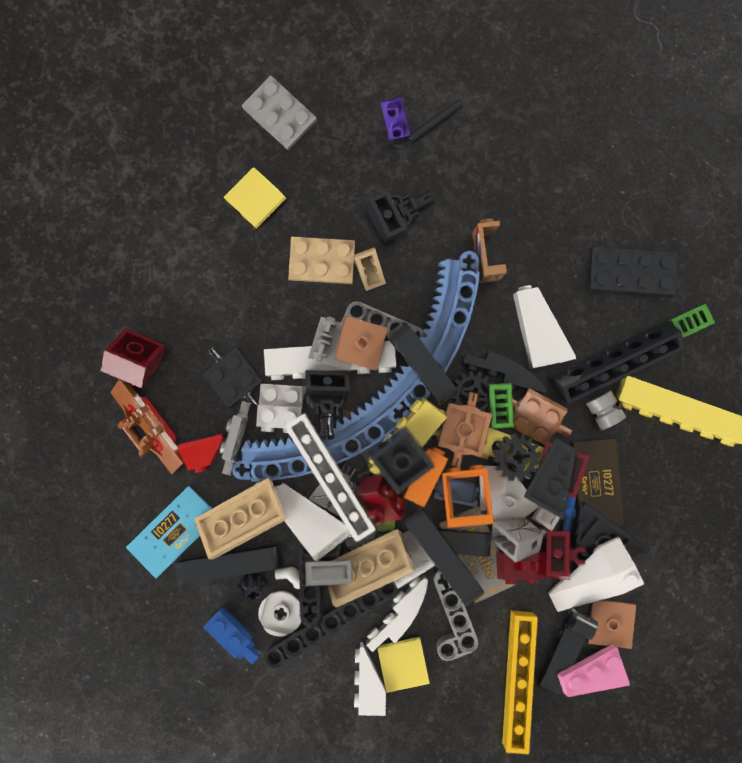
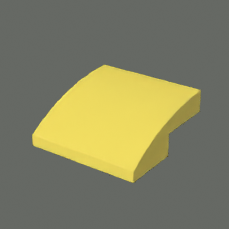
(254, 197)
(403, 664)

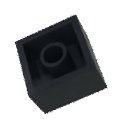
(401, 459)

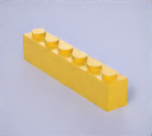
(519, 682)

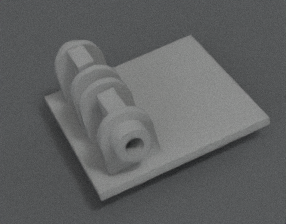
(326, 342)

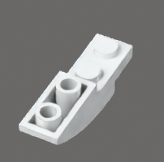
(406, 607)

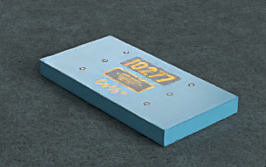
(169, 533)

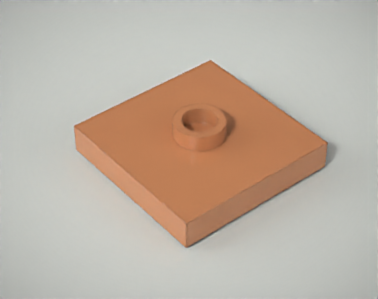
(360, 343)
(614, 623)

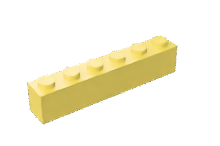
(679, 409)

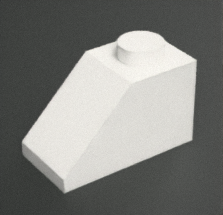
(497, 485)

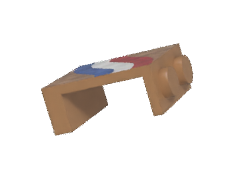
(487, 273)

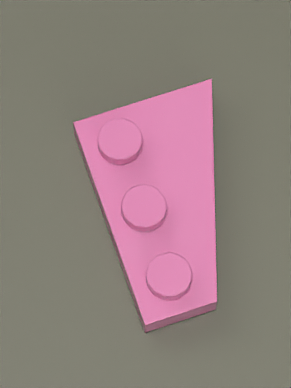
(596, 673)

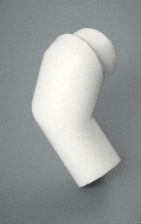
(289, 573)

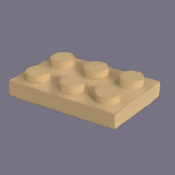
(321, 260)

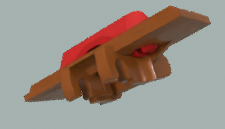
(141, 412)

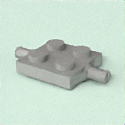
(236, 431)

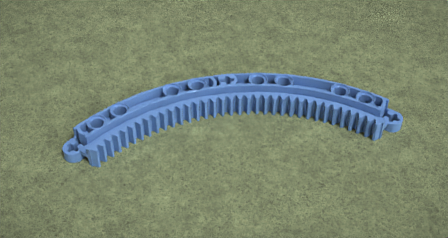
(442, 342)

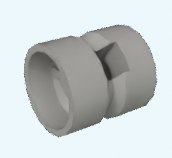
(606, 410)

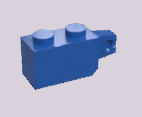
(232, 635)

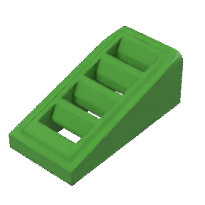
(708, 316)
(508, 422)

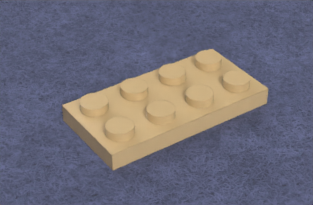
(240, 518)
(373, 567)

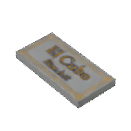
(482, 568)

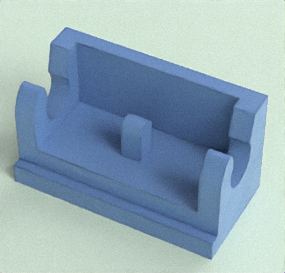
(462, 492)

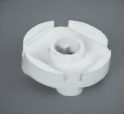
(270, 619)

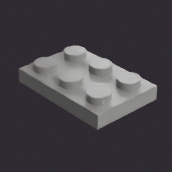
(279, 112)

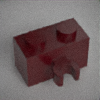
(380, 499)
(559, 555)
(527, 569)

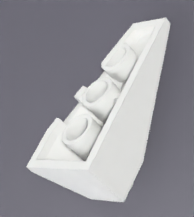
(605, 575)

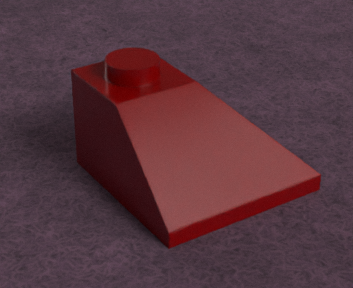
(202, 452)

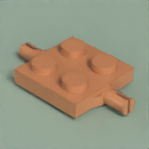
(538, 417)
(464, 430)

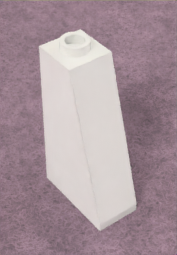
(540, 331)
(311, 525)

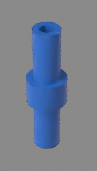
(570, 513)

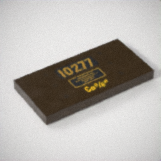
(601, 479)

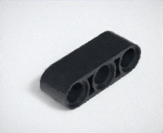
(468, 542)

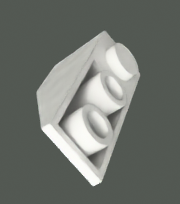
(372, 692)

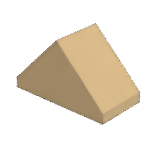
(369, 269)

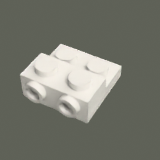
(278, 406)

